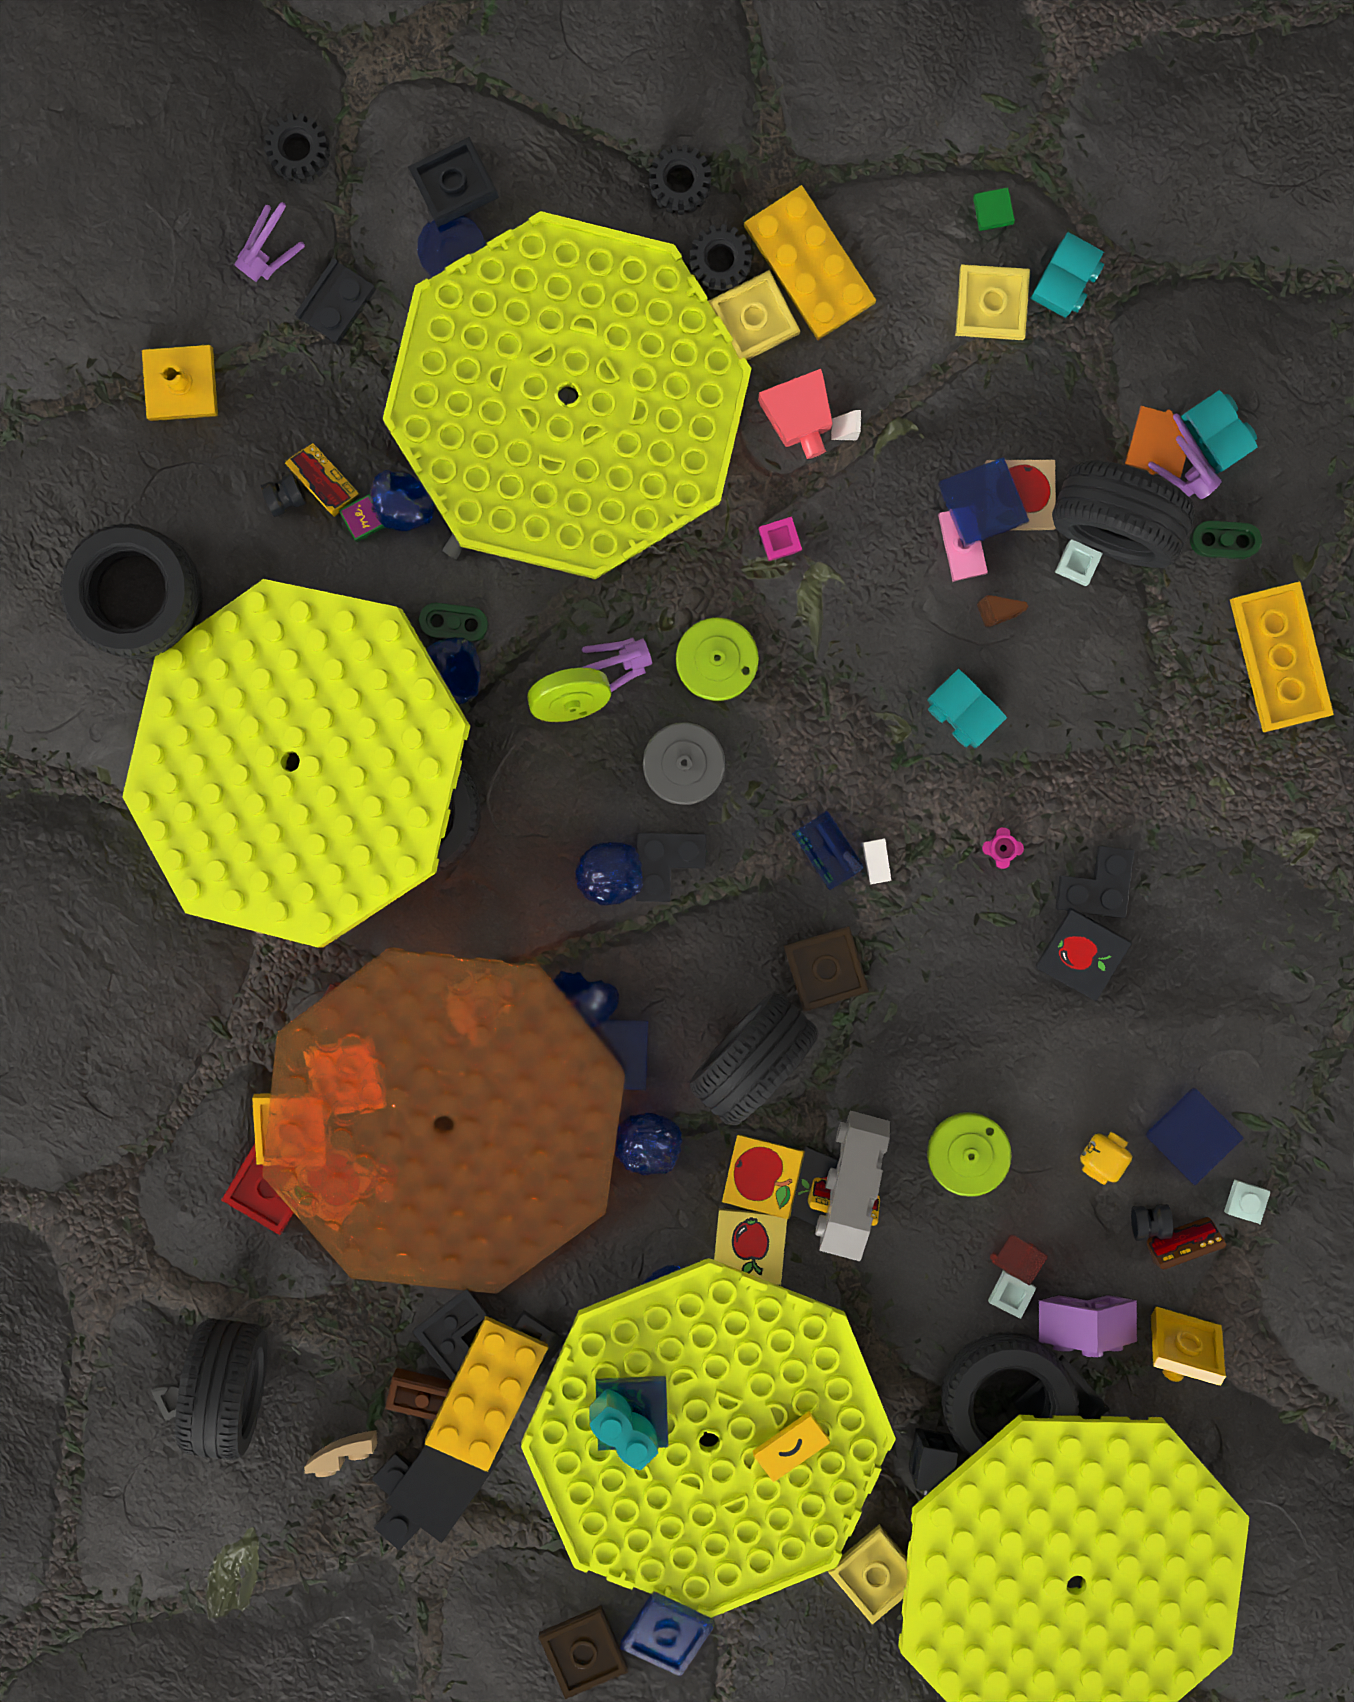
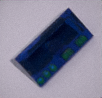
(828, 850)

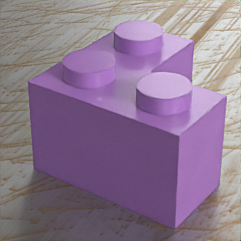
(1088, 1324)

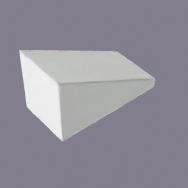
(846, 426)
(876, 861)

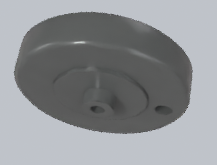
(684, 763)

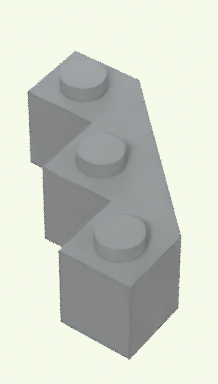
(853, 1185)

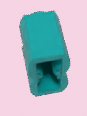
(1067, 276)
(1220, 431)
(965, 709)
(623, 1429)

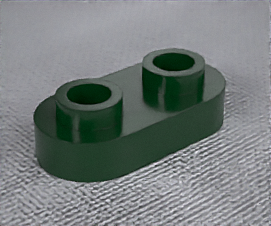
(1224, 539)
(454, 621)

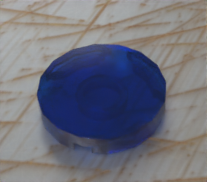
(447, 243)

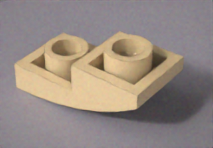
(331, 1457)

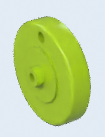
(717, 659)
(569, 694)
(969, 1154)

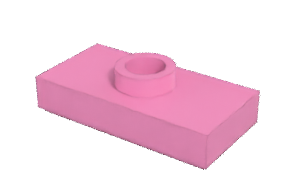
(963, 561)

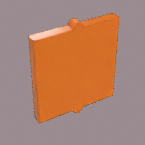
(1156, 442)

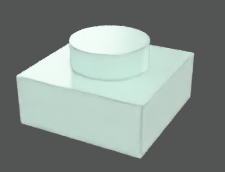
(1078, 562)
(1247, 1201)
(1011, 1294)

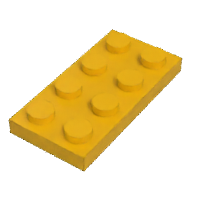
(809, 262)
(1281, 657)
(486, 1393)

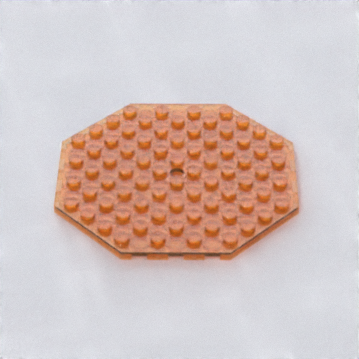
(424, 1041)

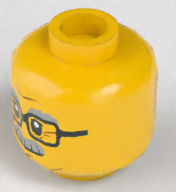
(1106, 1157)

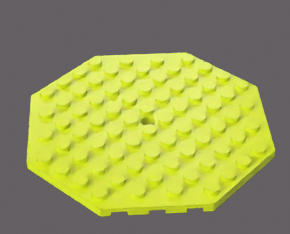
(549, 313)
(374, 776)
(737, 1365)
(1059, 1502)

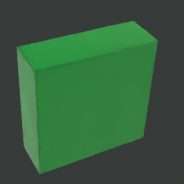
(993, 209)

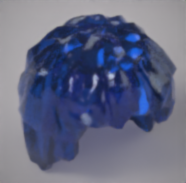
(400, 501)
(458, 666)
(609, 873)
(591, 1000)
(648, 1143)

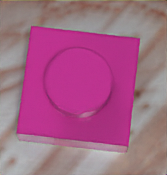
(780, 539)

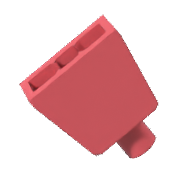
(799, 412)

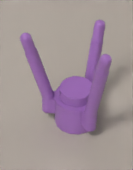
(252, 259)
(1201, 476)
(633, 656)

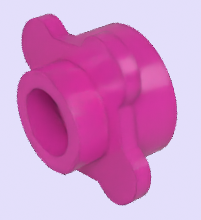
(1003, 857)

